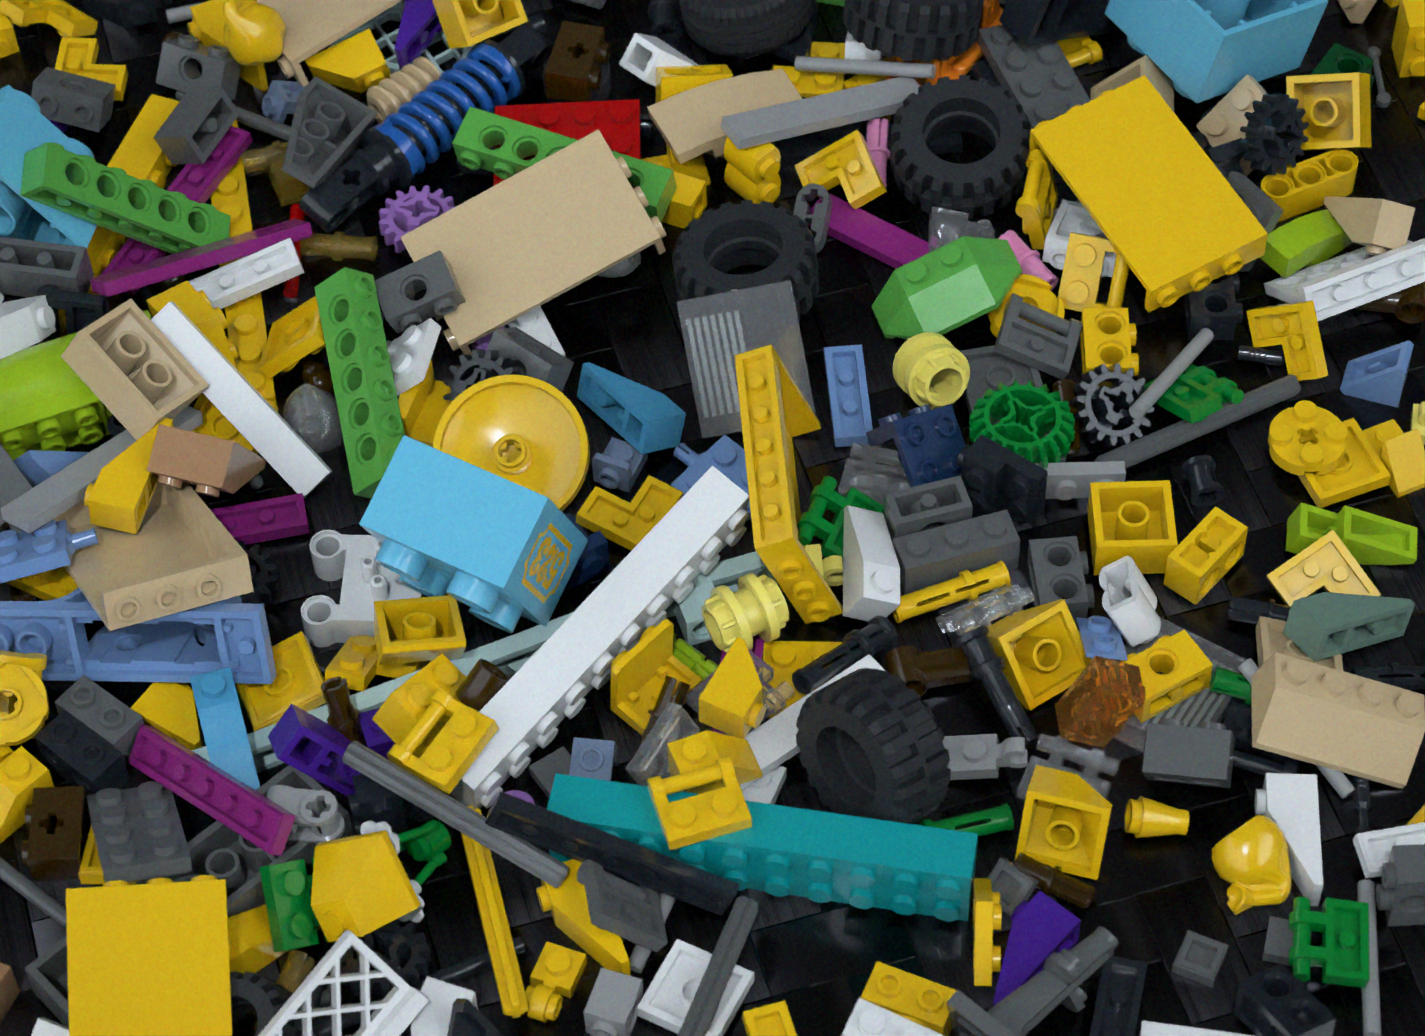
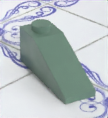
(1343, 622)

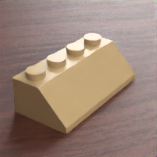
(1336, 719)

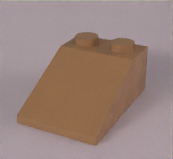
(201, 461)

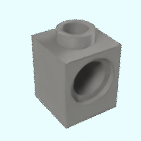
(613, 1004)

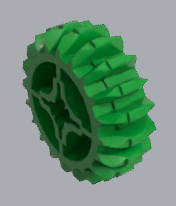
(1027, 416)

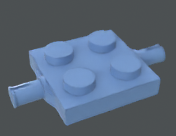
(723, 455)
(40, 551)

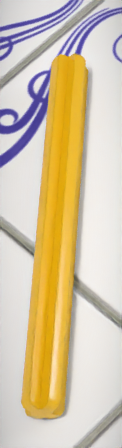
(495, 927)

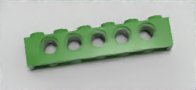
(518, 140)
(119, 201)
(360, 375)

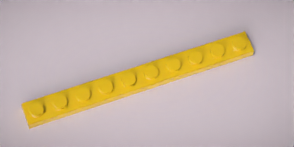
(244, 317)

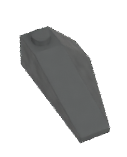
(324, 132)

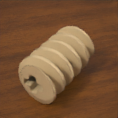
(401, 87)

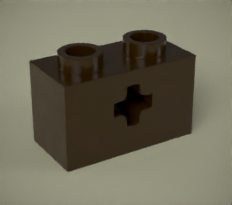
(576, 62)
(57, 833)

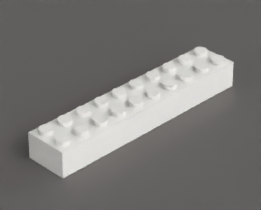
(601, 628)

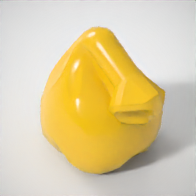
(253, 32)
(1255, 864)

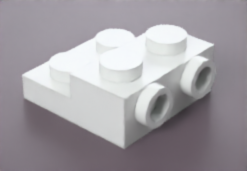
(1072, 218)

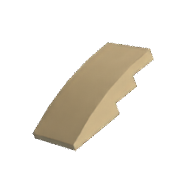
(694, 117)

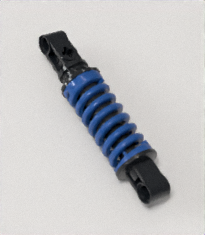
(427, 124)

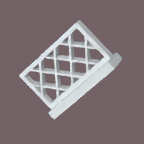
(1352, 279)
(390, 1015)

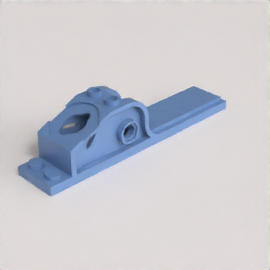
(142, 652)

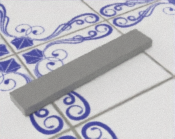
(818, 112)
(69, 485)

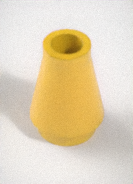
(1152, 818)

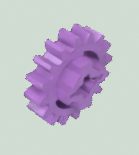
(410, 212)

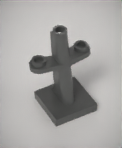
(1039, 995)

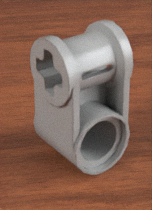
(309, 813)

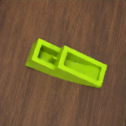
(1304, 243)
(1365, 535)

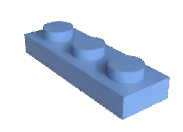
(847, 394)

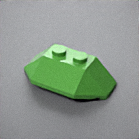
(946, 287)

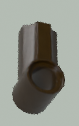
(1406, 304)
(928, 668)
(483, 684)

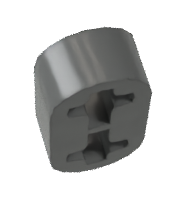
(822, 212)

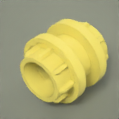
(931, 370)
(750, 611)

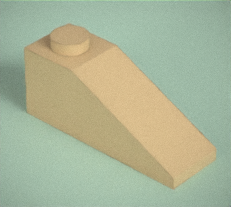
(1372, 221)

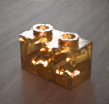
(1100, 701)

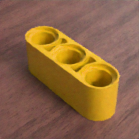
(1312, 180)

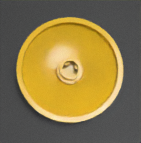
(519, 433)

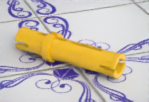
(990, 577)

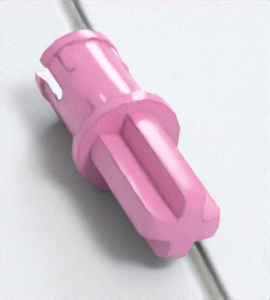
(878, 144)
(1029, 259)

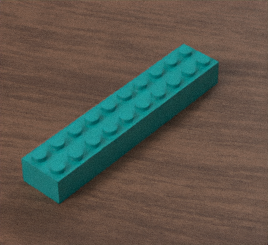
(796, 850)

